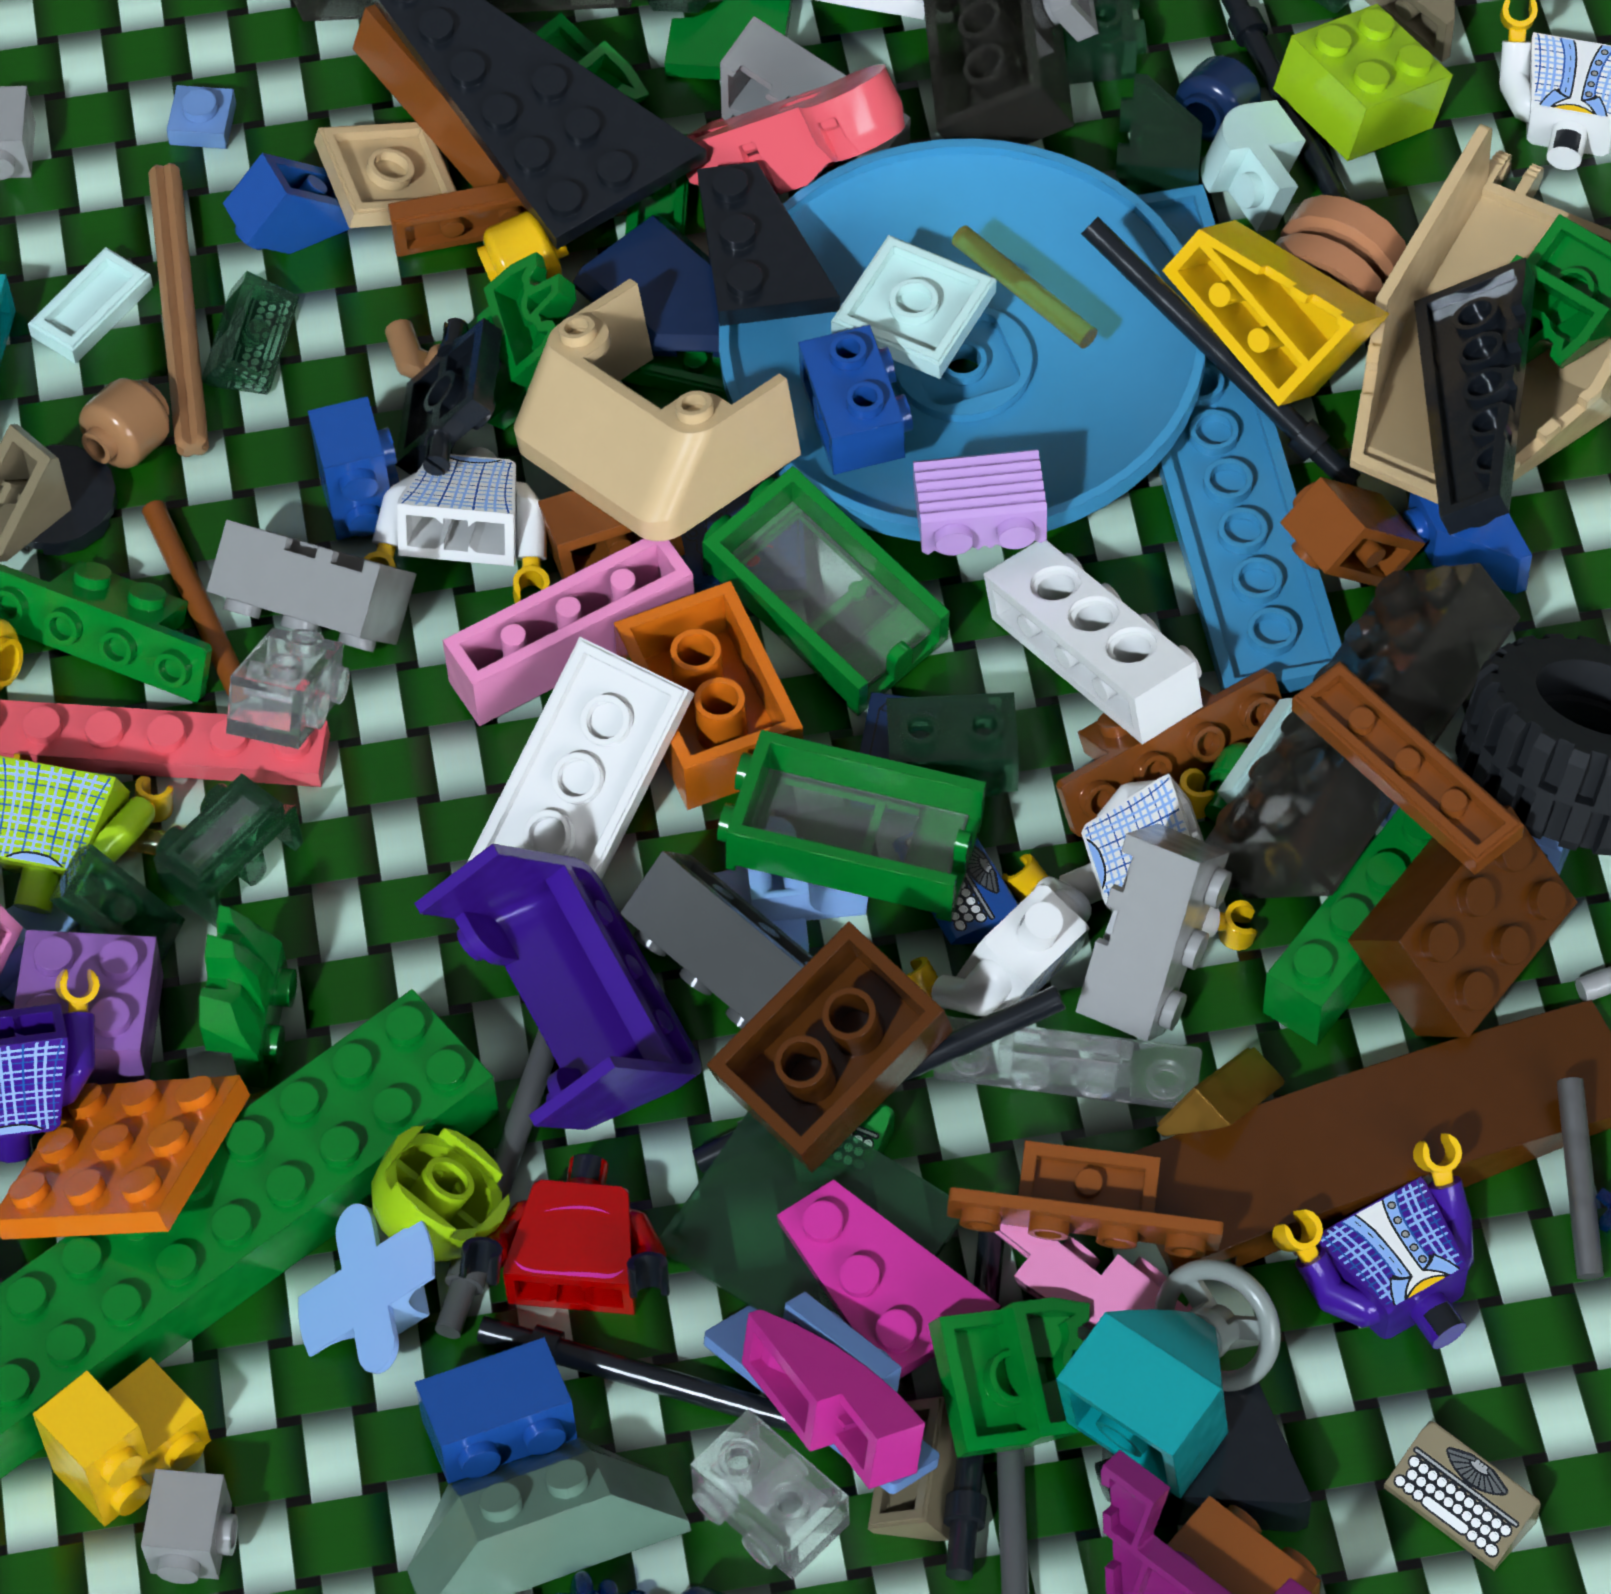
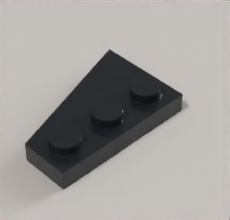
(757, 251)

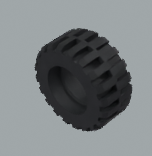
(1544, 737)

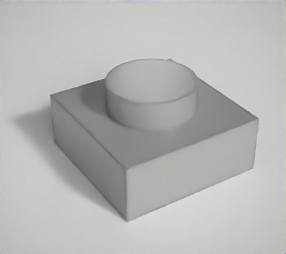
(1074, 15)

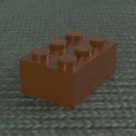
(1457, 939)
(830, 1046)

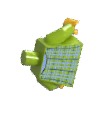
(60, 809)

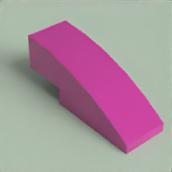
(833, 1399)

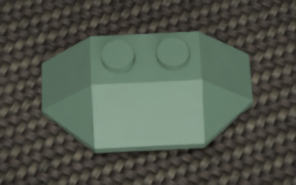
(543, 1521)

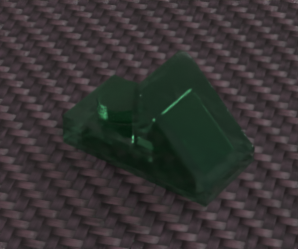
(112, 901)

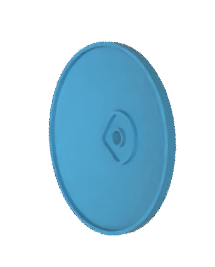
(1091, 412)

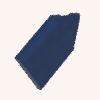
(671, 281)

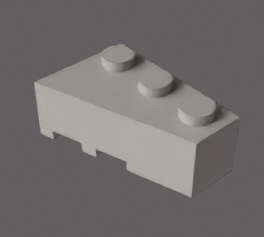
(770, 68)
(310, 586)
(1153, 931)

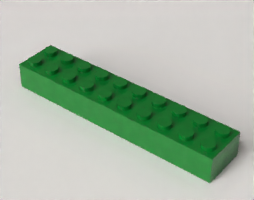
(252, 1216)

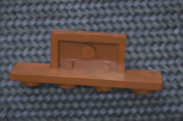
(1191, 743)
(1086, 1194)

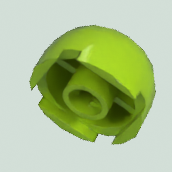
(444, 1184)

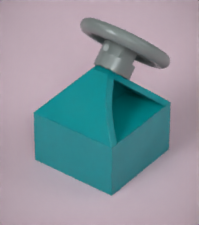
(1156, 1376)

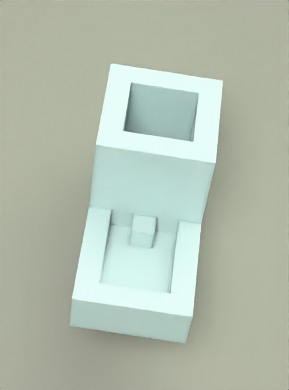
(1254, 161)

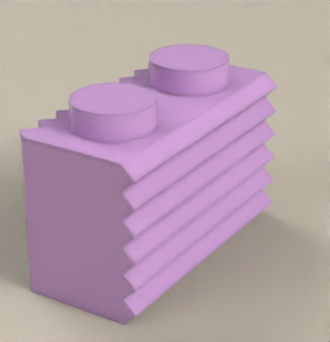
(980, 502)

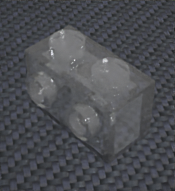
(286, 687)
(768, 1495)

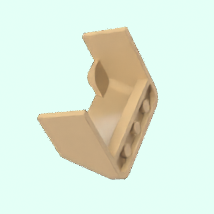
(625, 454)

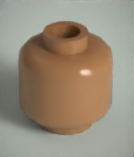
(124, 422)

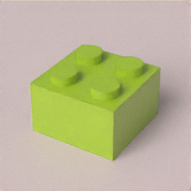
(1362, 82)

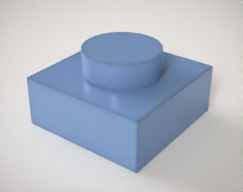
(201, 117)

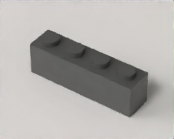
(712, 935)

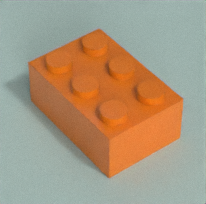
(715, 653)

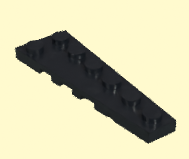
(1473, 385)

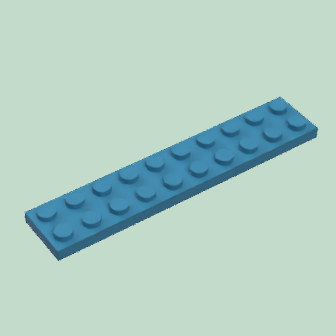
(1226, 503)

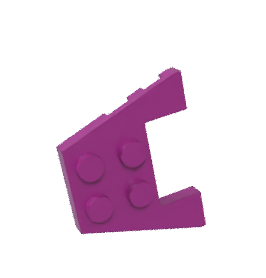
(1140, 1558)

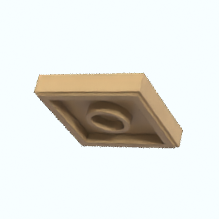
(380, 167)

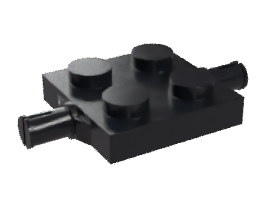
(449, 396)

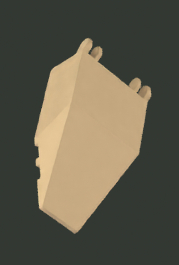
(1464, 234)

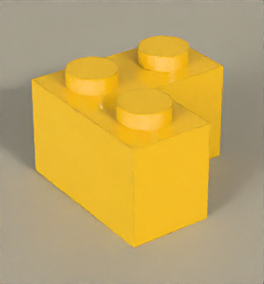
(116, 1439)

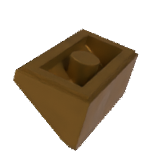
(1223, 1095)

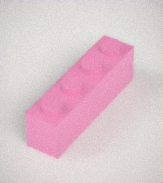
(529, 643)

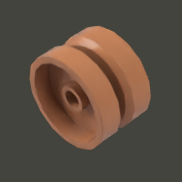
(1344, 243)

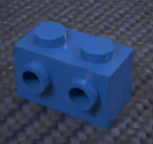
(854, 399)
(353, 464)
(496, 1411)

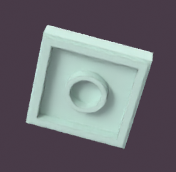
(916, 304)

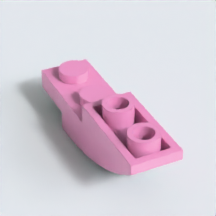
(1070, 1274)

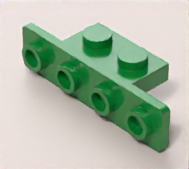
(109, 624)

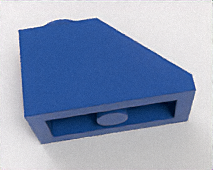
(284, 205)
(1495, 545)

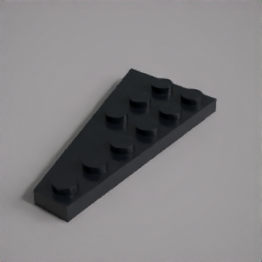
(545, 122)

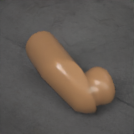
(406, 348)

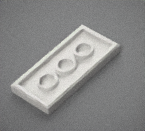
(588, 759)

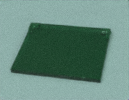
(732, 1226)

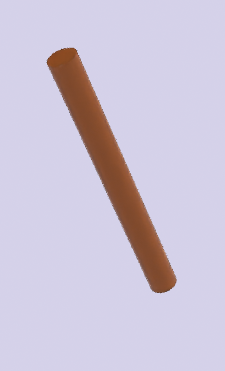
(191, 589)

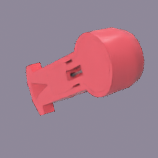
(807, 131)

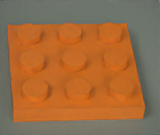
(122, 1158)

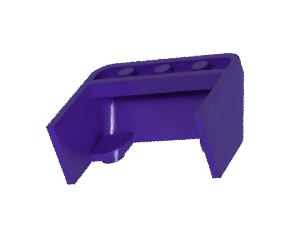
(577, 976)

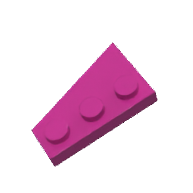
(877, 1273)

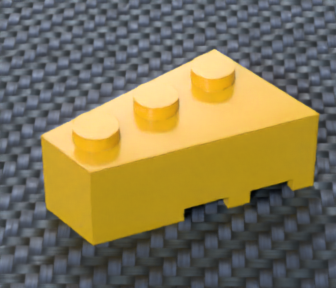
(1272, 309)

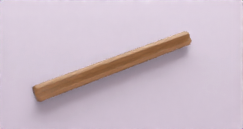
(178, 310)

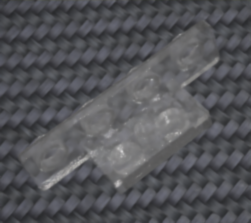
(1080, 1066)

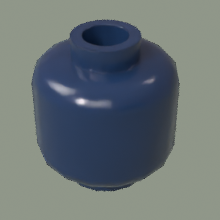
(1215, 89)

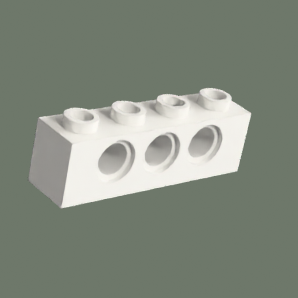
(1094, 640)

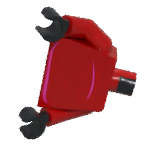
(572, 1245)

